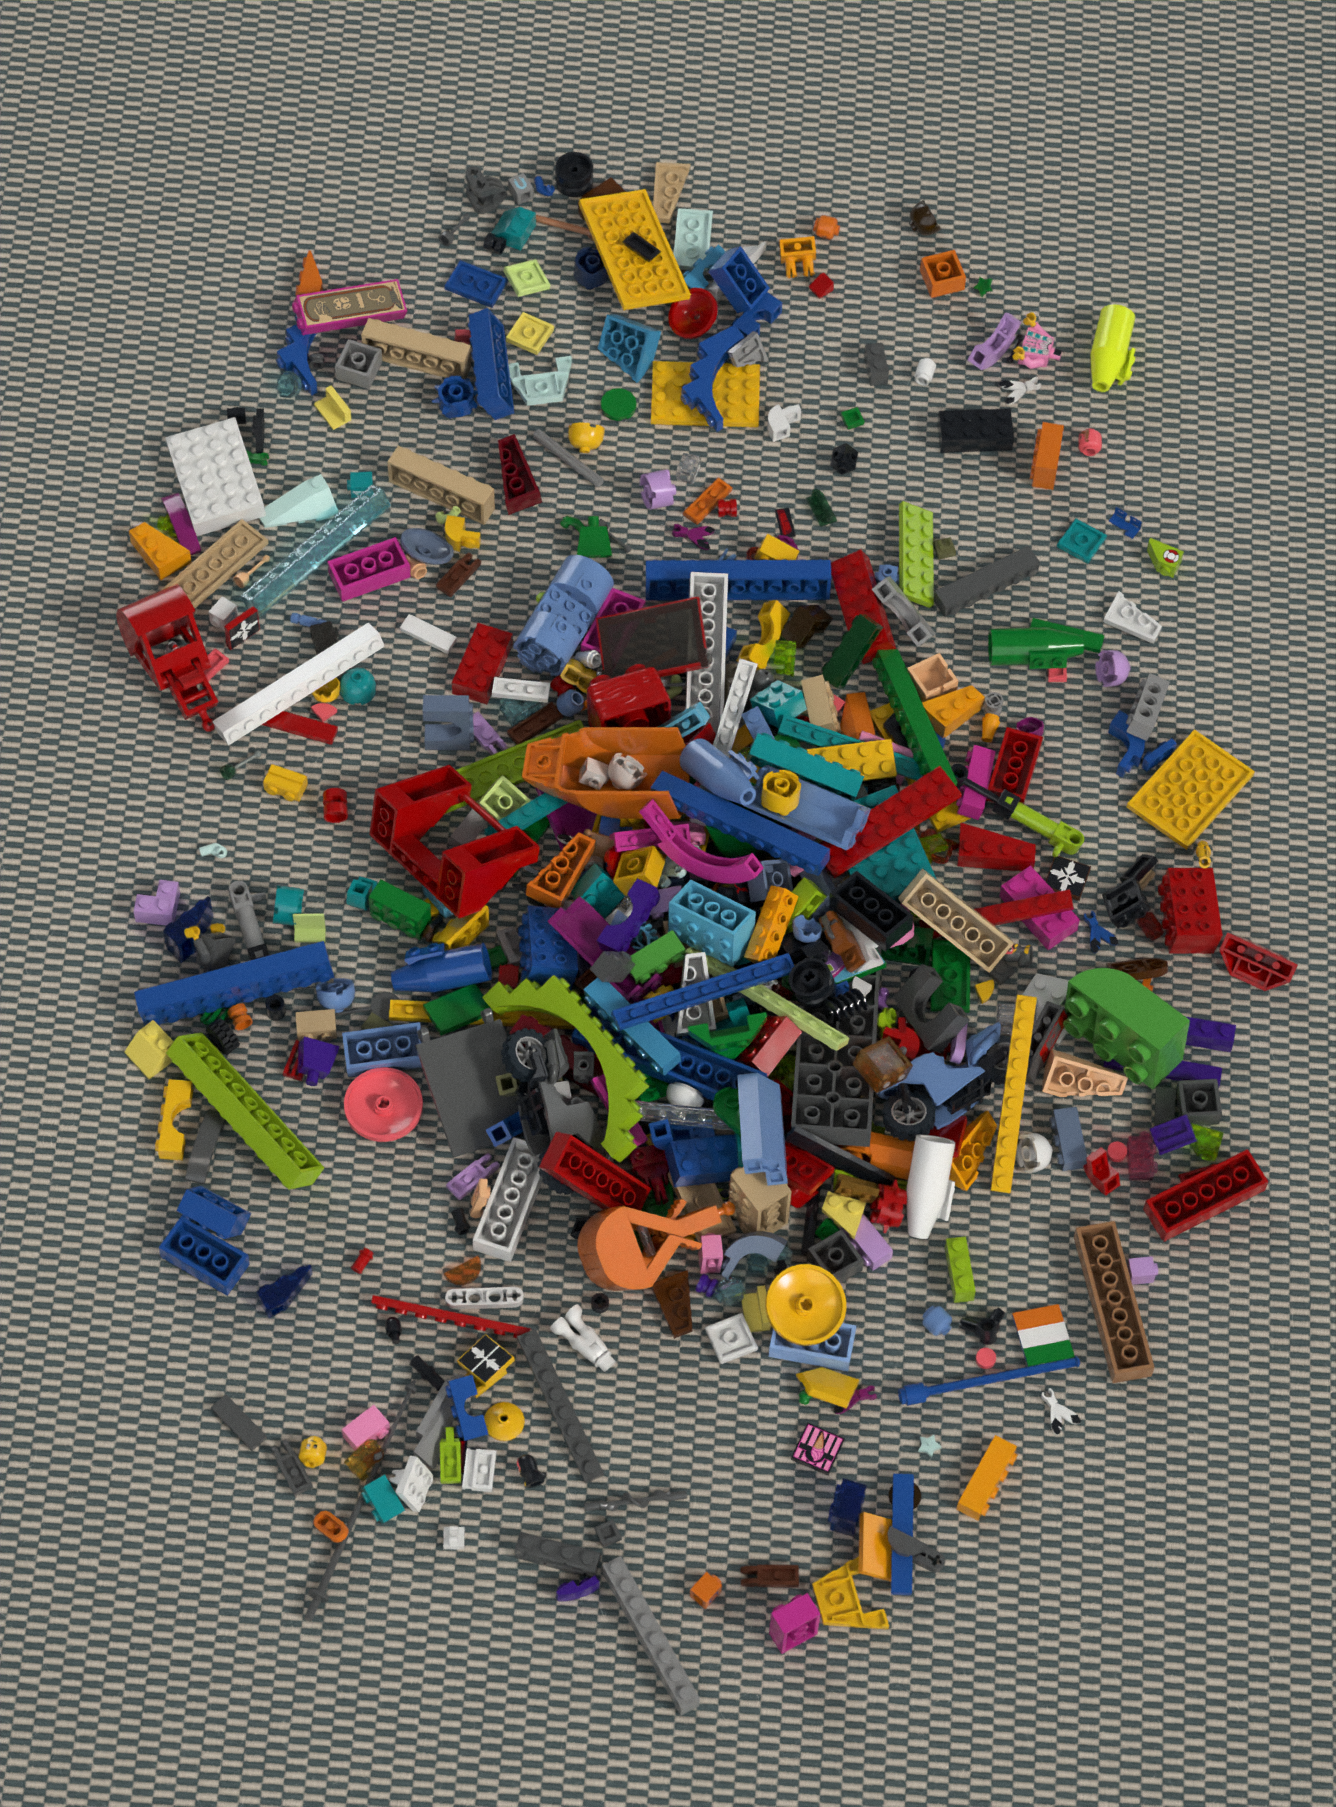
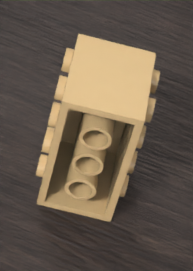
(757, 1204)

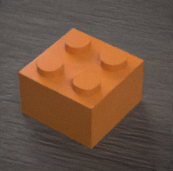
(942, 273)

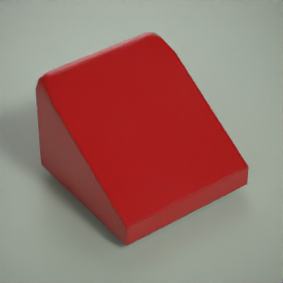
(822, 285)

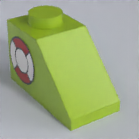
(1164, 557)

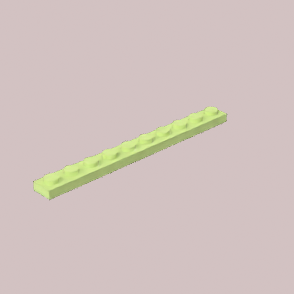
(782, 1007)

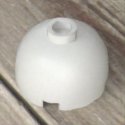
(625, 772)
(1033, 1152)

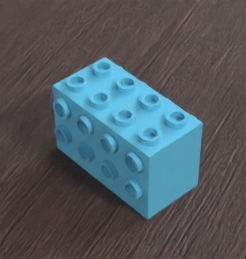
(711, 922)

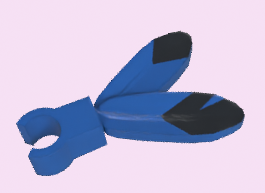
(1098, 933)

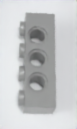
(1147, 707)

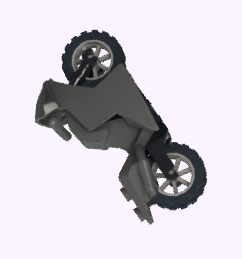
(540, 1105)

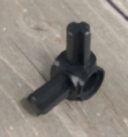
(986, 1328)

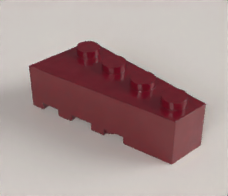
(518, 480)

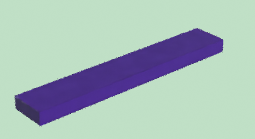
(1183, 1071)

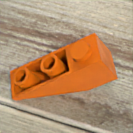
(309, 278)

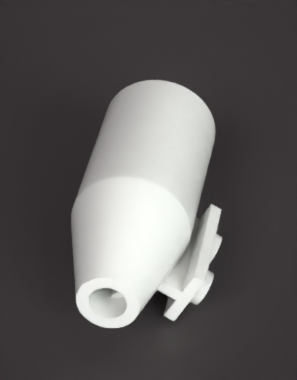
(929, 1184)

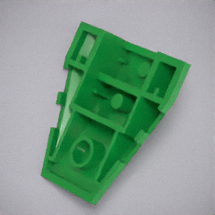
(729, 1041)

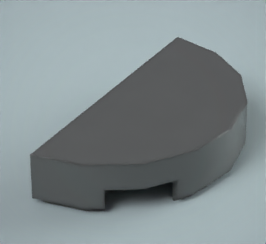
(904, 1544)

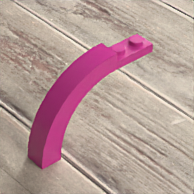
(695, 860)

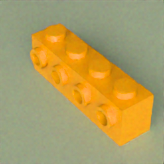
(771, 925)

